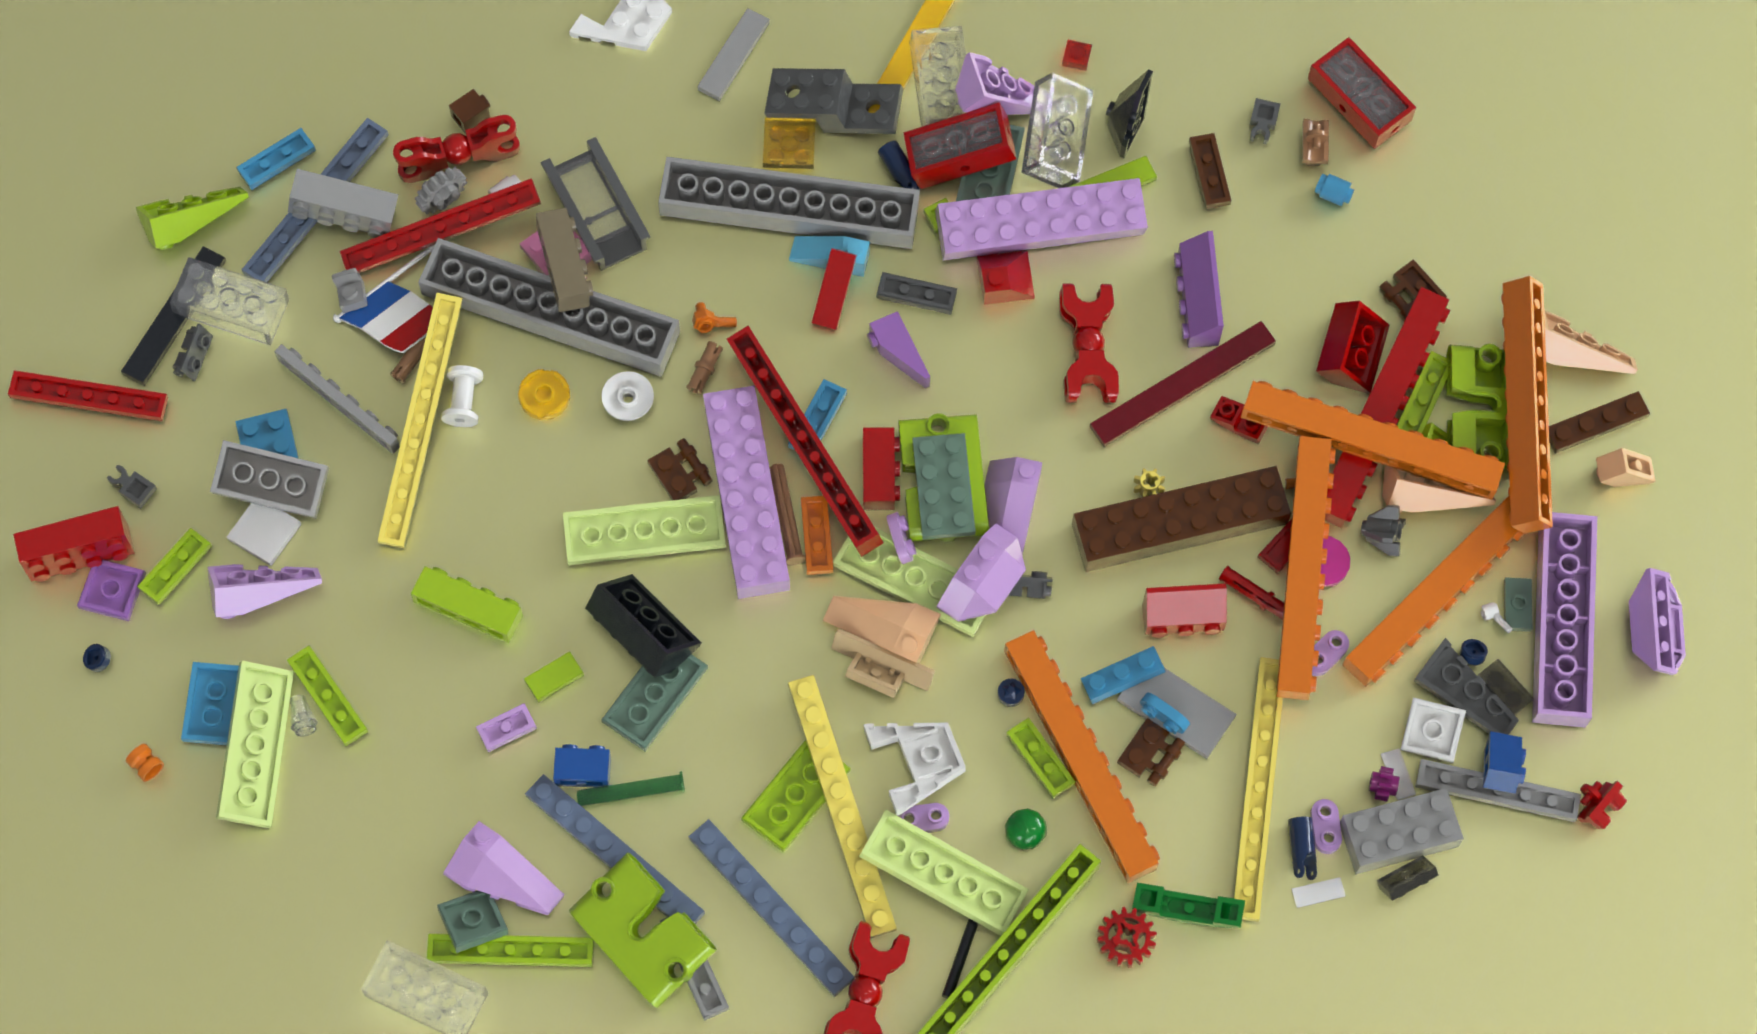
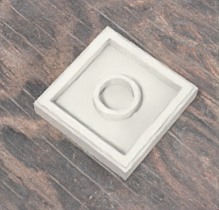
(264, 532)
(1433, 730)

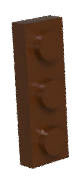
(1210, 171)

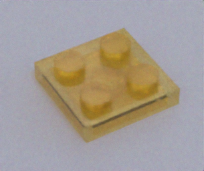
(789, 143)

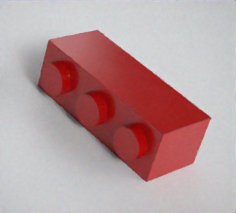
(880, 468)

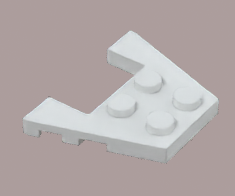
(630, 25)
(929, 754)

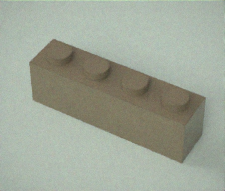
(563, 259)

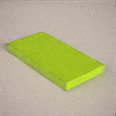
(788, 801)

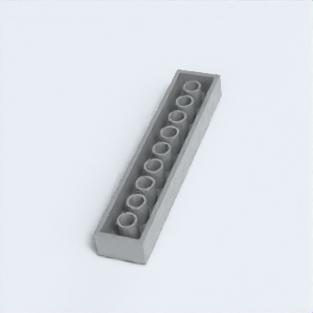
(788, 202)
(528, 302)

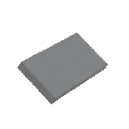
(1206, 716)

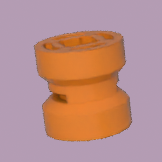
(144, 762)

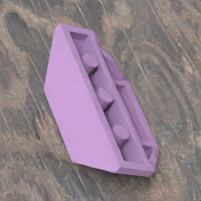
(984, 576)
(1657, 622)

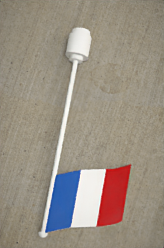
(394, 313)

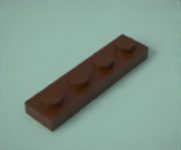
(1597, 422)

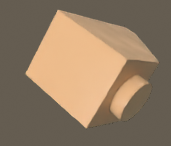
(1624, 468)

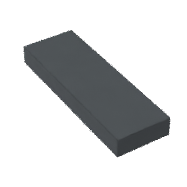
(916, 293)

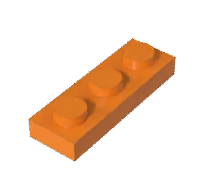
(817, 535)

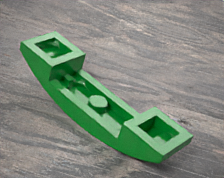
(1188, 908)

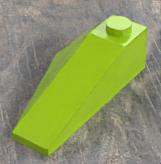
(173, 222)

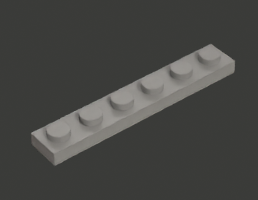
(345, 404)
(1469, 785)

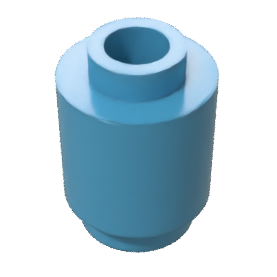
(1334, 189)

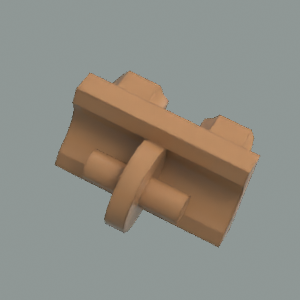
(1315, 142)

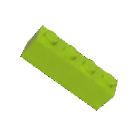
(466, 603)

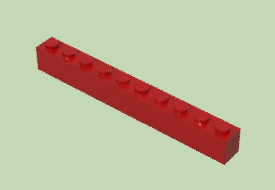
(1388, 397)
(805, 441)

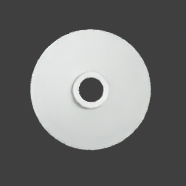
(625, 385)

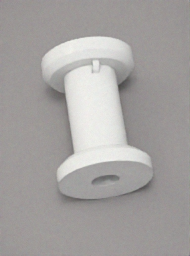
(462, 396)

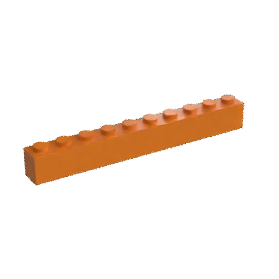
(1527, 405)
(1373, 439)
(1304, 568)
(1433, 596)
(1081, 757)

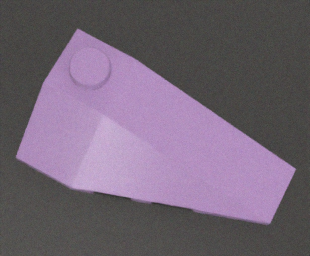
(984, 85)
(1011, 494)
(243, 591)
(496, 868)

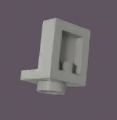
(350, 290)

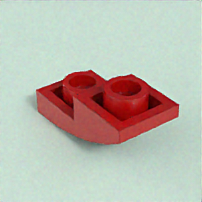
(1228, 414)

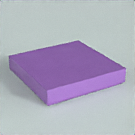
(111, 590)

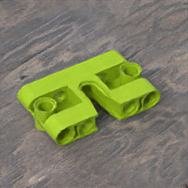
(1483, 383)
(953, 425)
(615, 924)

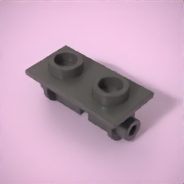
(196, 343)
(1036, 585)

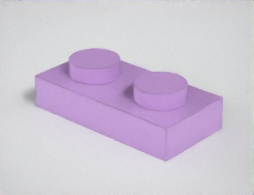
(506, 727)

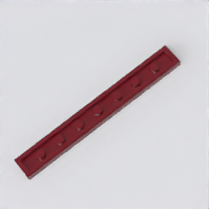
(1182, 383)

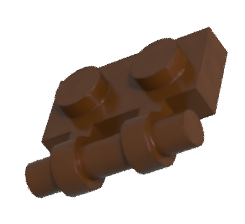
(1409, 279)
(672, 474)
(1144, 747)

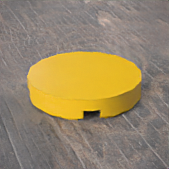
(544, 394)

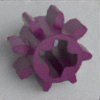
(1384, 783)

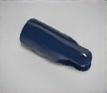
(897, 164)
(1303, 846)

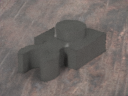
(1264, 118)
(133, 488)

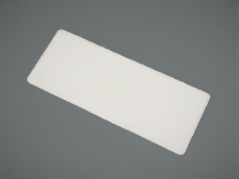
(1394, 760)
(1318, 892)

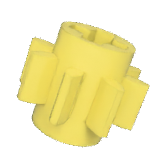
(1152, 479)

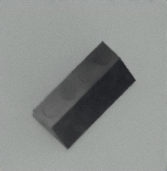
(642, 624)

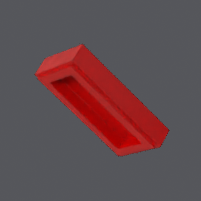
(1277, 551)

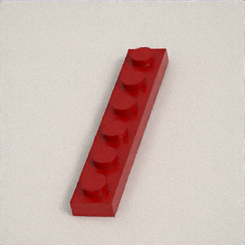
(88, 395)

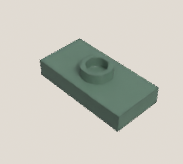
(1518, 603)

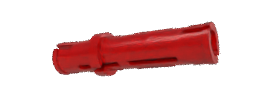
(1252, 591)

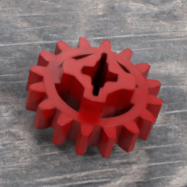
(1120, 927)

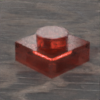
(1077, 55)

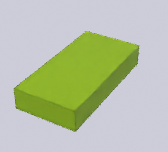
(554, 677)

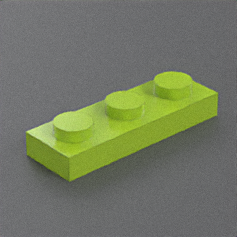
(174, 566)
(1040, 758)

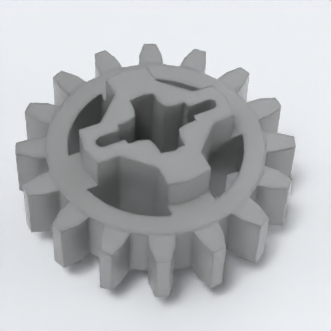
(441, 190)

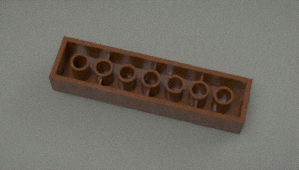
(1181, 518)

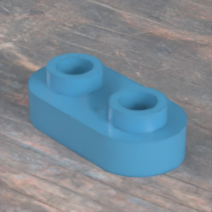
(1172, 719)

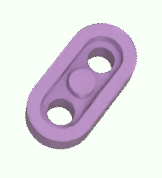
(898, 526)
(1328, 652)
(923, 818)
(1326, 825)

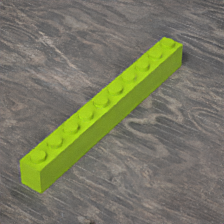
(1014, 943)

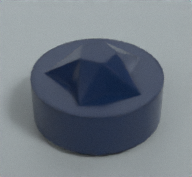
(1474, 651)
(96, 657)
(1011, 692)

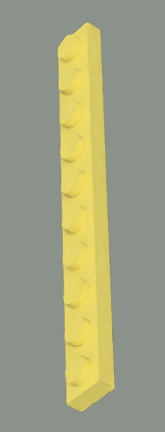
(420, 420)
(1258, 790)
(841, 805)

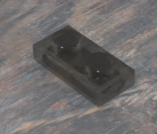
(1506, 686)
(1407, 878)

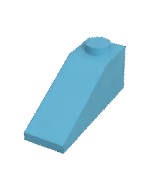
(816, 251)

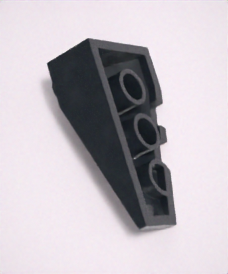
(1129, 112)

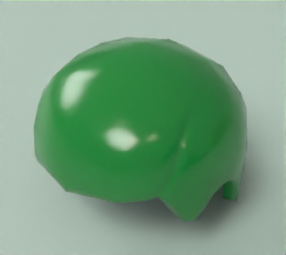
(1026, 829)

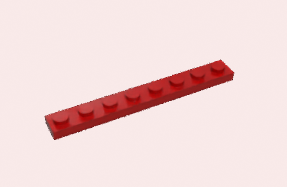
(442, 226)

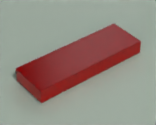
(834, 288)

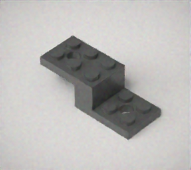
(834, 101)

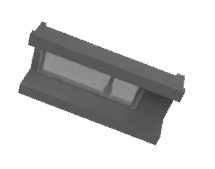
(599, 206)

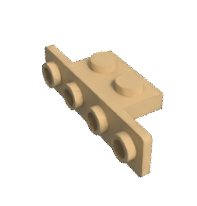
(878, 666)

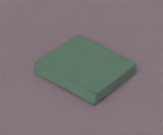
(472, 920)

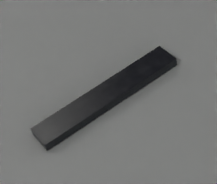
(162, 333)

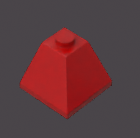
(1005, 277)

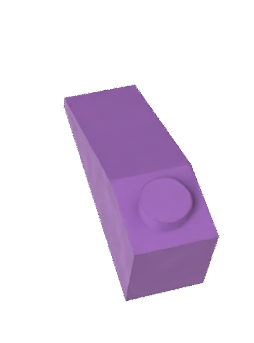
(897, 347)

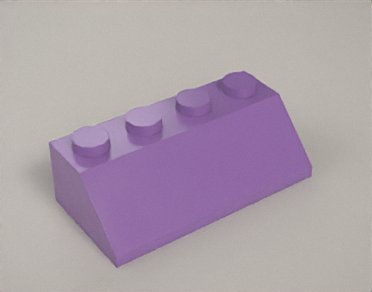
(1199, 291)

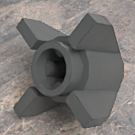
(1384, 528)

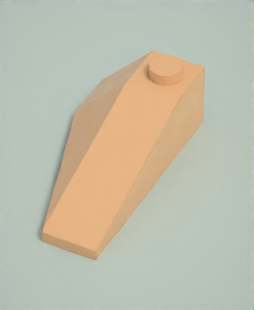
(1581, 350)
(1422, 495)
(889, 624)

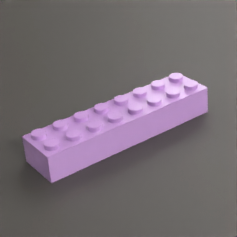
(1041, 219)
(746, 492)
(1565, 621)

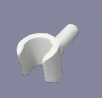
(1491, 611)

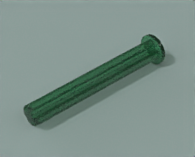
(631, 790)

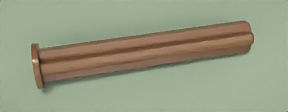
(786, 515)

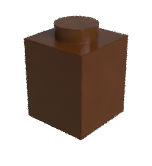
(470, 110)

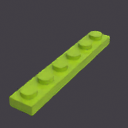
(515, 951)

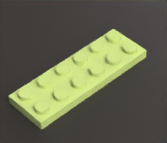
(644, 530)
(917, 581)
(255, 744)
(944, 873)

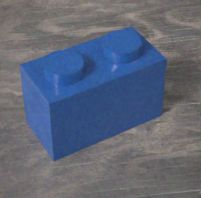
(1503, 762)
(582, 766)

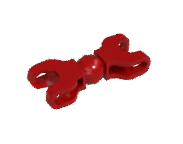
(480, 143)
(1088, 343)
(866, 988)

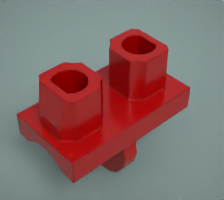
(1596, 799)

